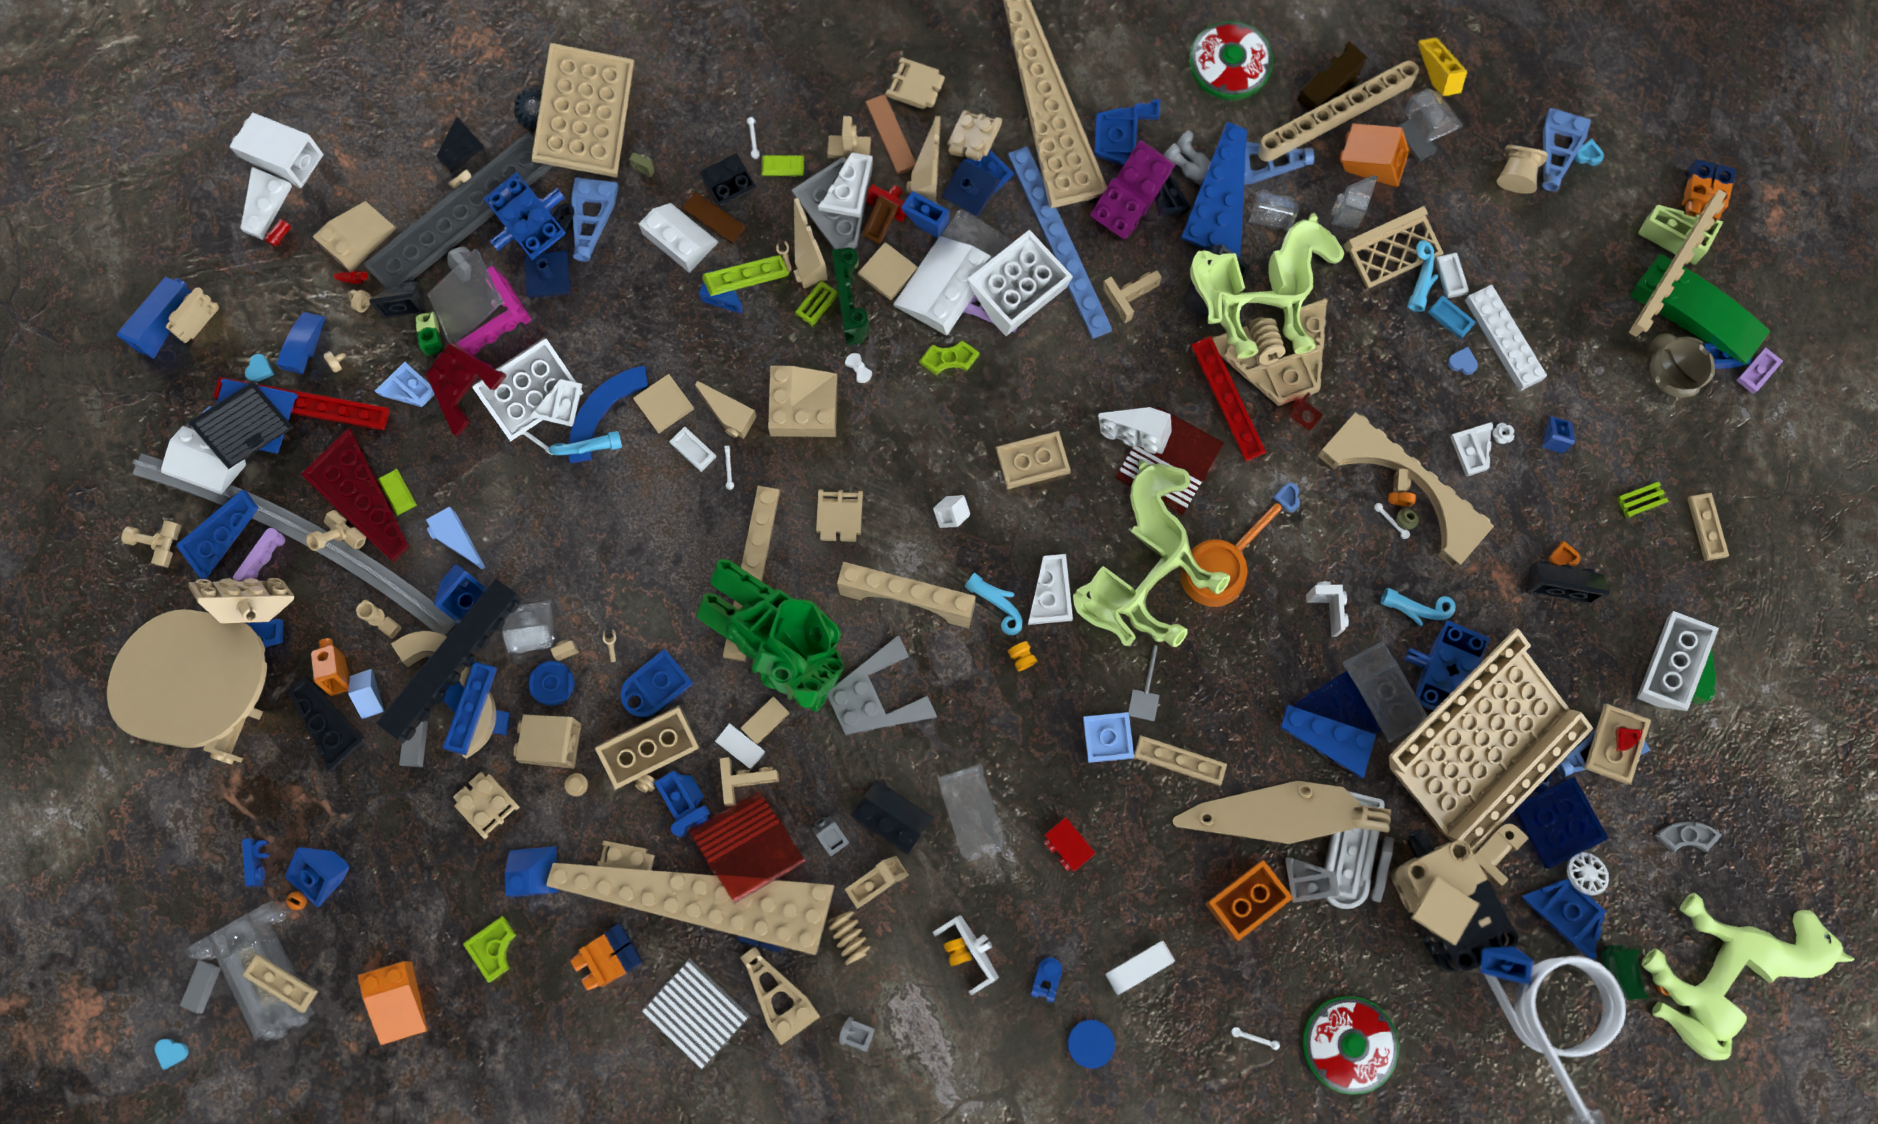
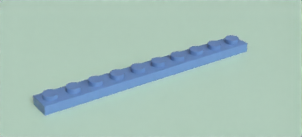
(1059, 242)

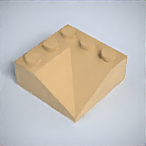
(802, 402)

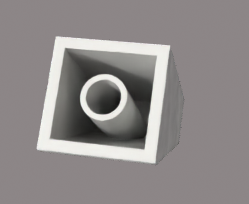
(277, 149)

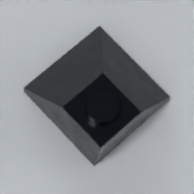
(400, 300)

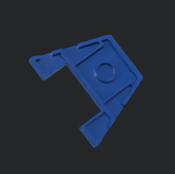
(1118, 130)

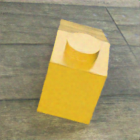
(1443, 68)

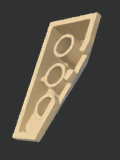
(926, 168)
(808, 258)

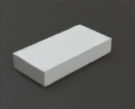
(1451, 275)
(692, 449)
(740, 746)

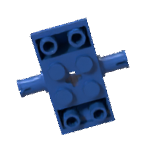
(525, 216)
(1453, 649)

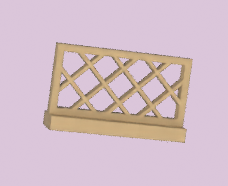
(1385, 231)

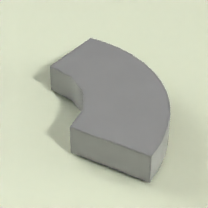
(1689, 834)
(1382, 869)

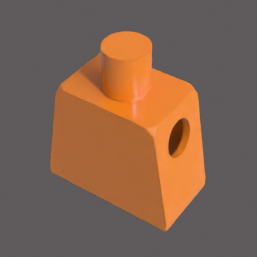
(330, 668)

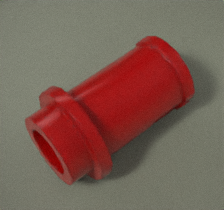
(277, 233)

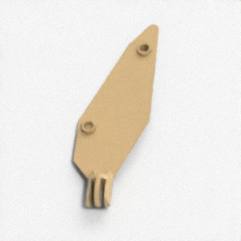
(1286, 813)

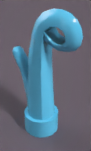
(1418, 300)
(611, 440)
(996, 597)
(1413, 609)

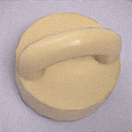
(359, 300)
(333, 361)

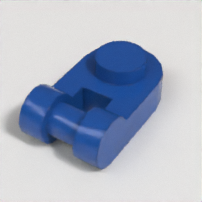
(697, 817)
(1050, 971)

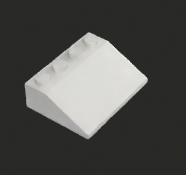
(1018, 282)
(940, 285)
(527, 383)

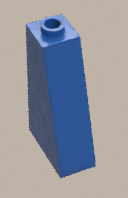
(147, 326)

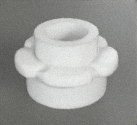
(1499, 437)

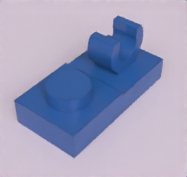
(253, 869)

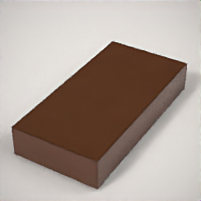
(880, 219)

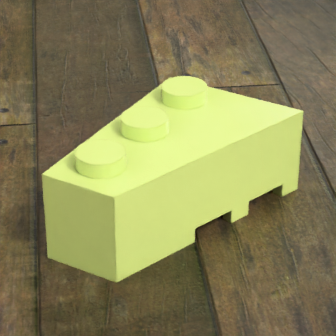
(1671, 227)

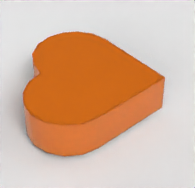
(1402, 499)
(1564, 555)

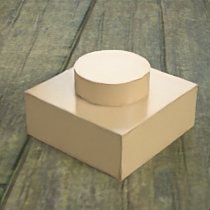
(1401, 481)
(564, 649)

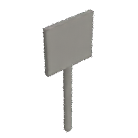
(1144, 704)

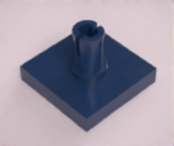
(971, 188)
(547, 274)

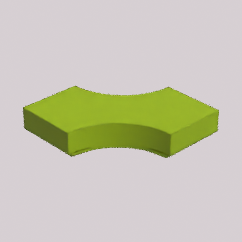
(958, 356)

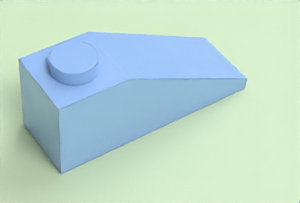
(451, 533)

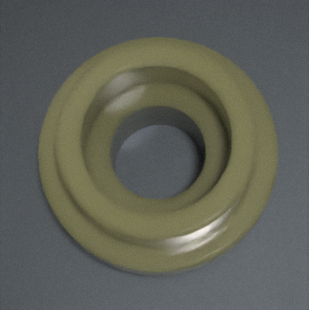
(1407, 519)

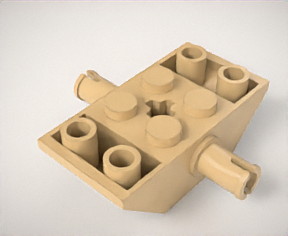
(242, 600)

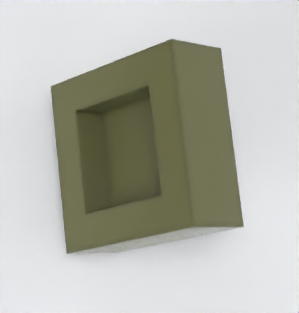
(642, 164)

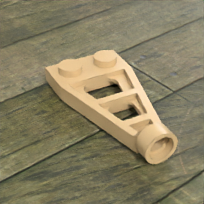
(796, 1018)

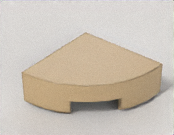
(458, 180)

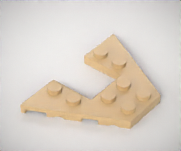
(1290, 375)

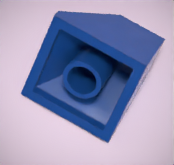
(458, 593)
(529, 871)
(316, 873)

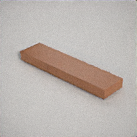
(891, 134)

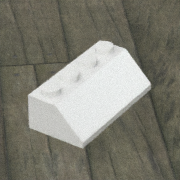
(1677, 662)

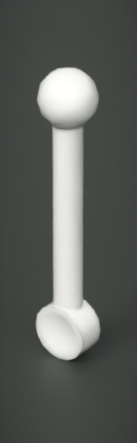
(755, 153)
(535, 440)
(729, 485)
(1404, 534)
(1236, 1032)

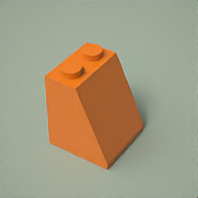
(1375, 152)

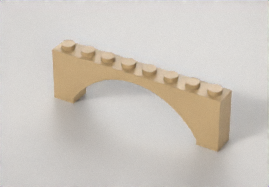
(1458, 521)

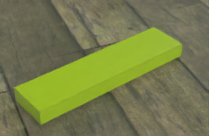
(745, 275)

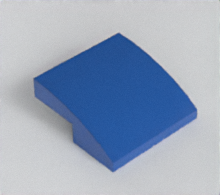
(995, 167)

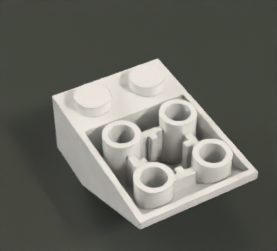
(1138, 427)

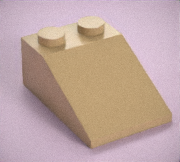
(354, 235)

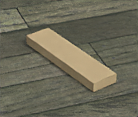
(1180, 760)

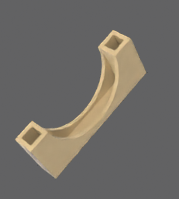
(864, 582)

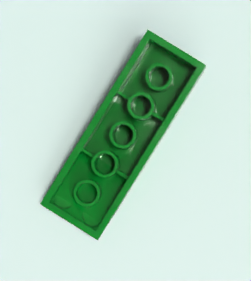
(1704, 311)

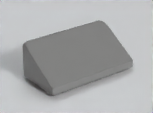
(413, 750)
(200, 987)

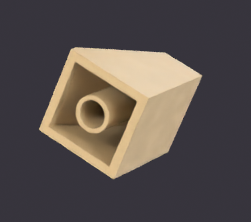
(548, 741)

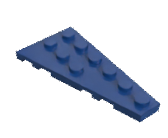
(1219, 203)

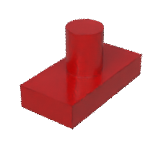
(893, 195)

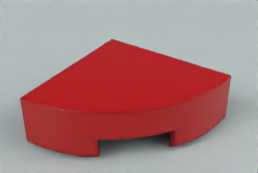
(1627, 738)

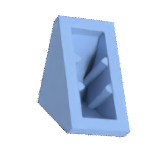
(365, 694)

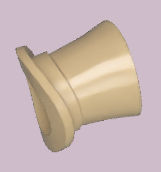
(1521, 169)

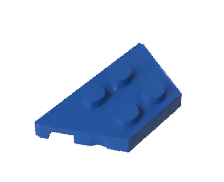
(1569, 913)

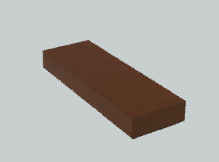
(713, 218)

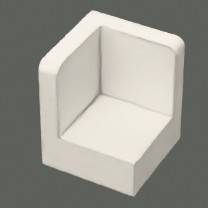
(951, 511)

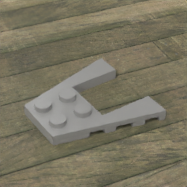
(858, 703)

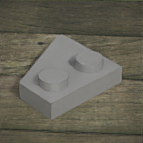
(1310, 881)

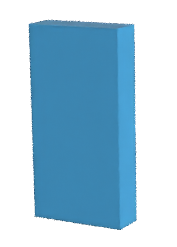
(1451, 317)

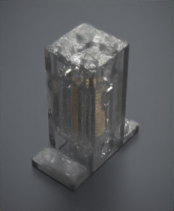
(235, 949)

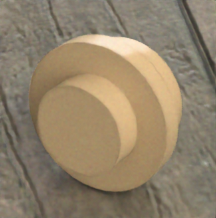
(645, 783)
(576, 784)

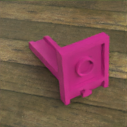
(503, 323)

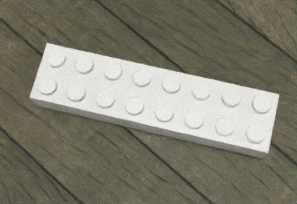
(1505, 338)

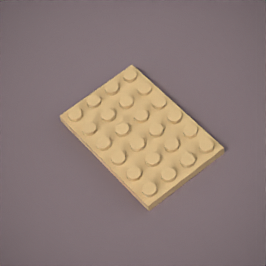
(583, 110)

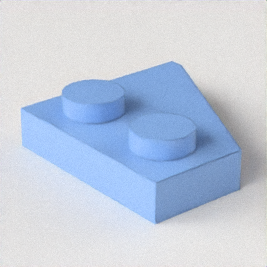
(406, 386)

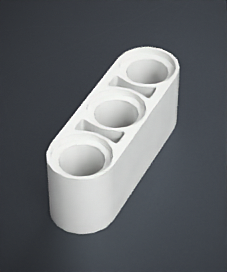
(1140, 967)

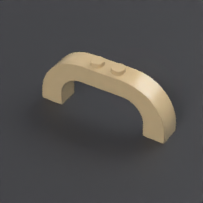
(423, 644)

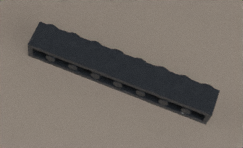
(449, 661)

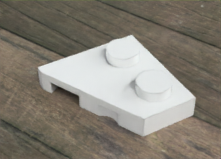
(560, 403)
(1473, 448)

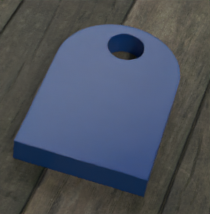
(656, 684)

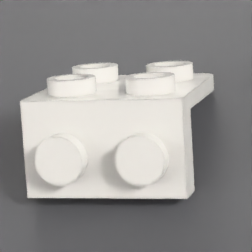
(1337, 598)

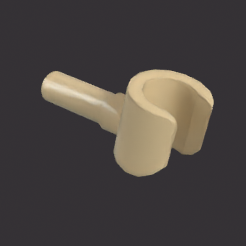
(785, 256)
(610, 644)

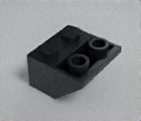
(727, 180)

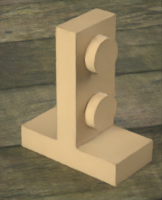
(849, 142)
(1129, 292)
(742, 778)
(876, 881)

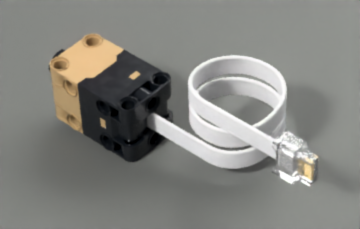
(1486, 929)

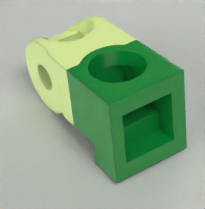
(429, 334)

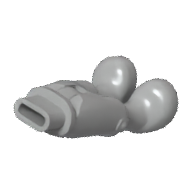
(1199, 162)

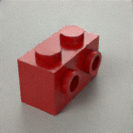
(1068, 845)

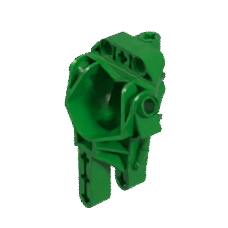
(783, 635)

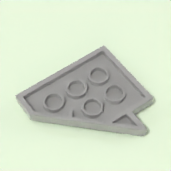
(837, 229)

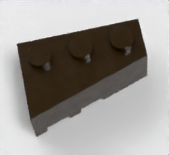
(1334, 79)

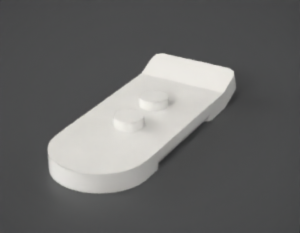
(1352, 858)

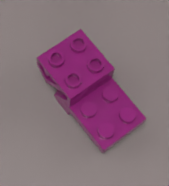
(1133, 190)

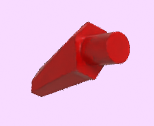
(353, 277)

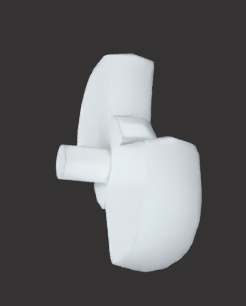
(863, 374)

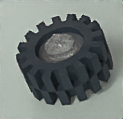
(527, 107)

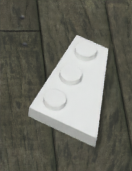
(849, 189)
(263, 202)
(1052, 592)

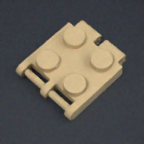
(917, 84)
(973, 135)
(191, 315)
(839, 516)
(484, 803)
(625, 857)

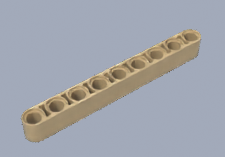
(1365, 97)

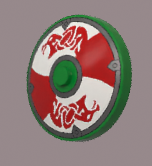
(1231, 60)
(1350, 1045)

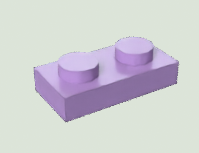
(1759, 370)

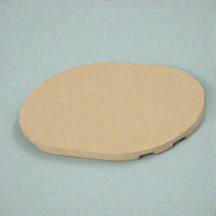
(186, 679)

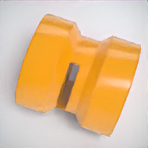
(1022, 656)
(957, 951)

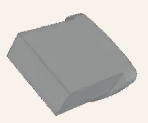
(457, 256)
(856, 1034)

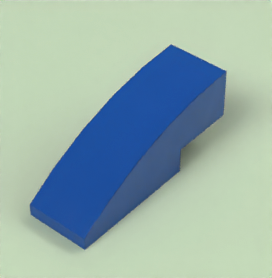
(300, 343)

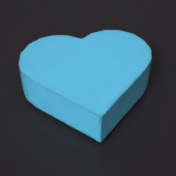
(1589, 153)
(258, 369)
(170, 1053)

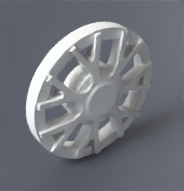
(1588, 874)

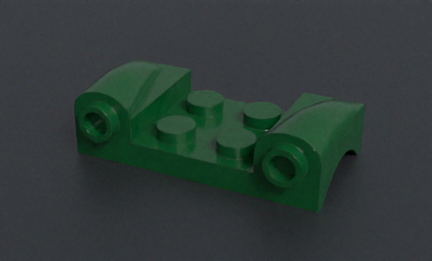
(854, 319)
(1625, 968)

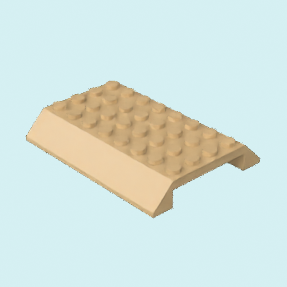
(1488, 744)

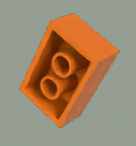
(1249, 901)

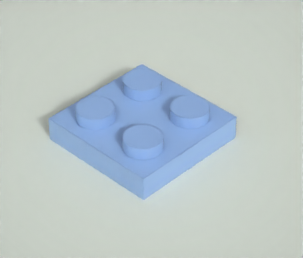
(1108, 737)

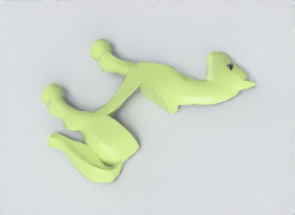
(1290, 280)
(1166, 537)
(1711, 1014)

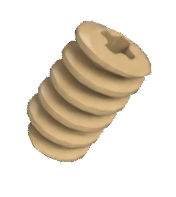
(1267, 339)
(849, 937)

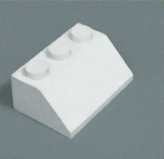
(677, 235)
(195, 463)

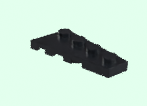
(330, 730)

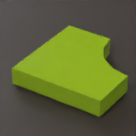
(490, 947)

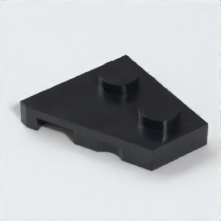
(458, 146)
(1170, 199)

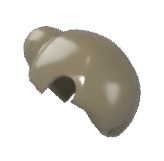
(1680, 365)

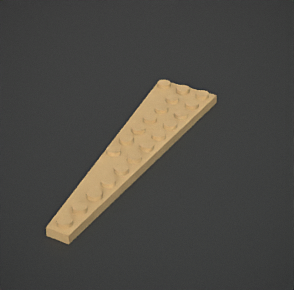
(1060, 141)
(777, 914)

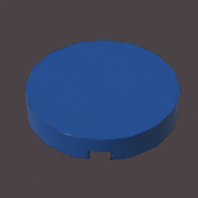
(551, 683)
(1091, 1044)

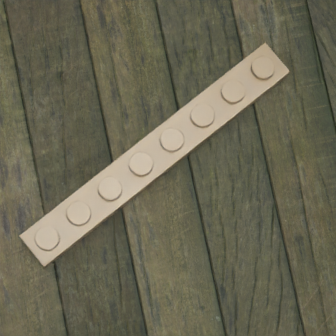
(1675, 269)
(756, 547)

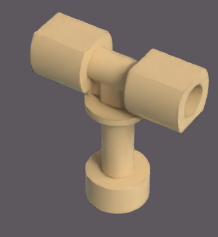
(338, 531)
(159, 542)
(376, 617)

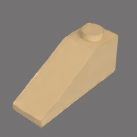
(731, 414)

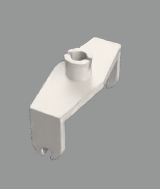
(976, 947)

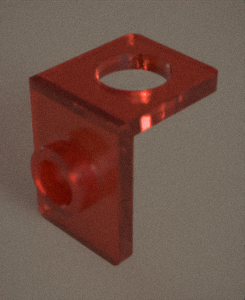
(1301, 406)

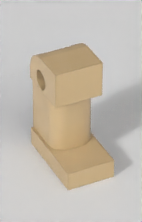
(1496, 848)

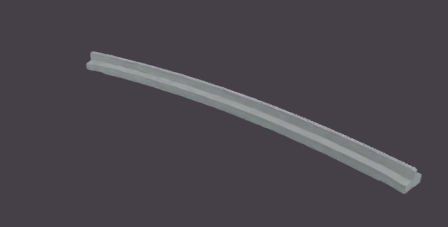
(298, 528)

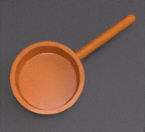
(1223, 556)

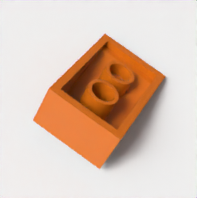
(393, 1002)

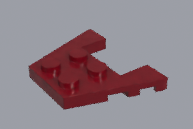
(453, 376)

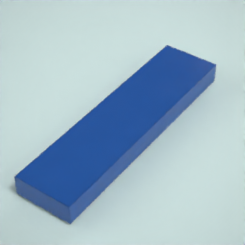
(469, 708)

